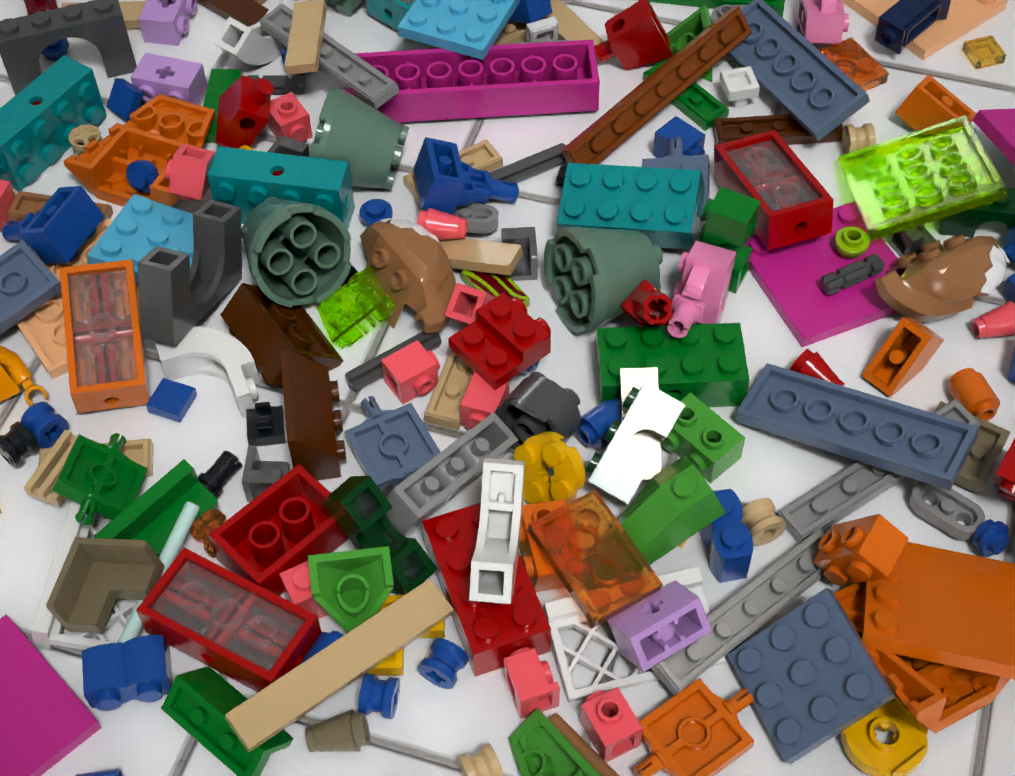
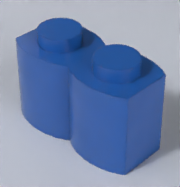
(728, 540)
(126, 672)

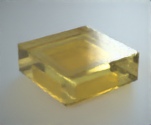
(984, 52)

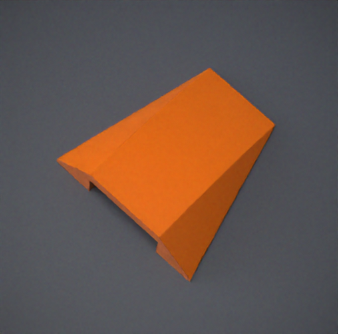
(149, 135)
(930, 691)

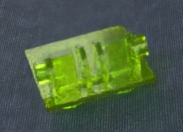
(352, 304)

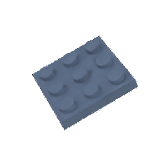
(810, 676)

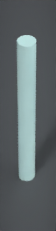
(168, 555)

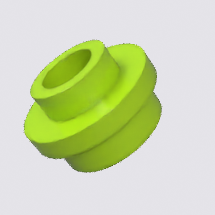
(851, 242)

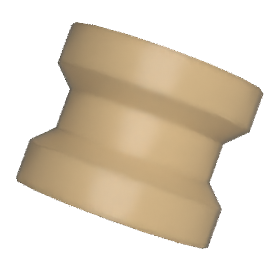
(82, 136)
(858, 137)
(762, 521)
(481, 763)

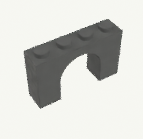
(95, 21)
(180, 295)

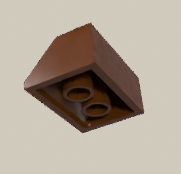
(270, 327)
(311, 416)

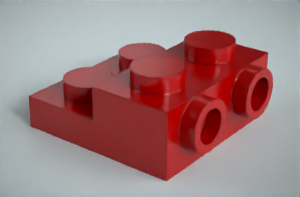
(502, 340)

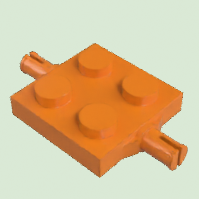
(695, 733)

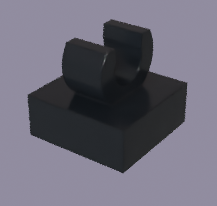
(265, 425)

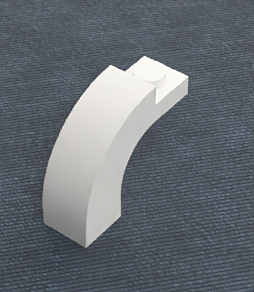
(251, 43)
(213, 353)
(498, 532)

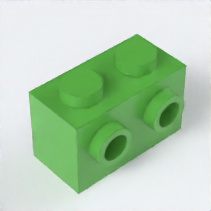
(704, 439)

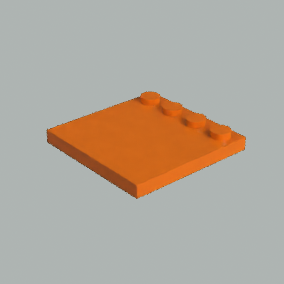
(944, 610)

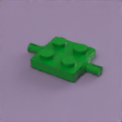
(99, 478)

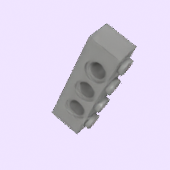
(448, 473)

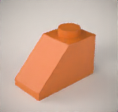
(931, 105)
(902, 356)

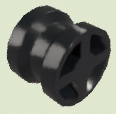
(17, 444)

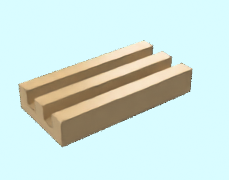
(47, 472)

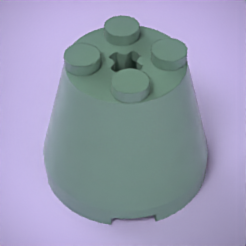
(361, 136)
(296, 251)
(597, 272)

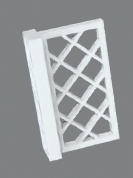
(566, 614)
(46, 628)

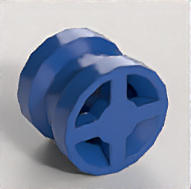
(44, 424)
(443, 663)
(379, 696)

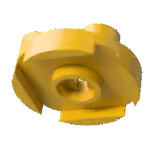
(565, 461)
(880, 758)

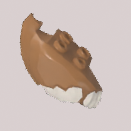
(411, 270)
(944, 277)

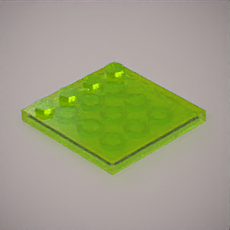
(921, 177)

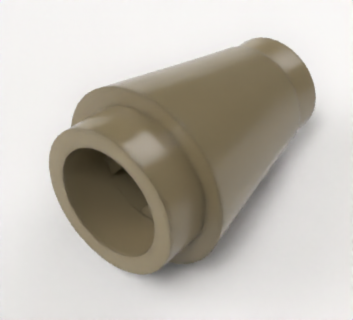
(340, 733)

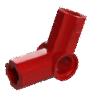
(648, 305)

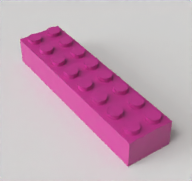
(506, 83)

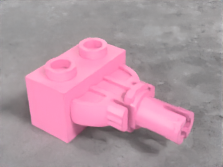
(822, 20)
(702, 289)

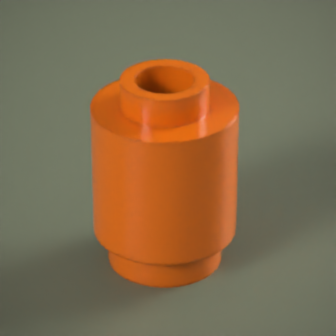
(974, 393)

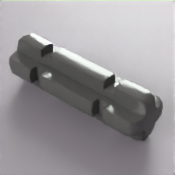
(283, 84)
(851, 274)

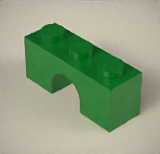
(729, 225)

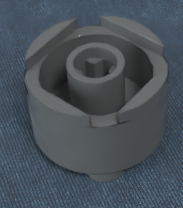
(540, 407)

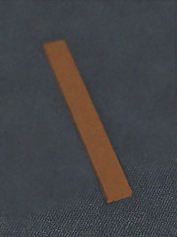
(658, 89)

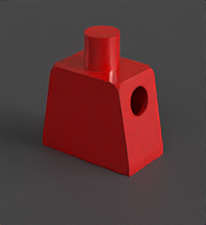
(635, 37)
(243, 112)

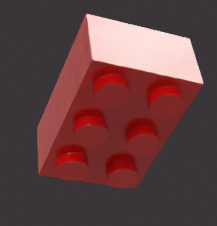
(278, 531)

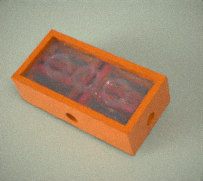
(104, 336)

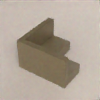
(97, 575)

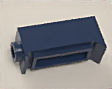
(908, 20)

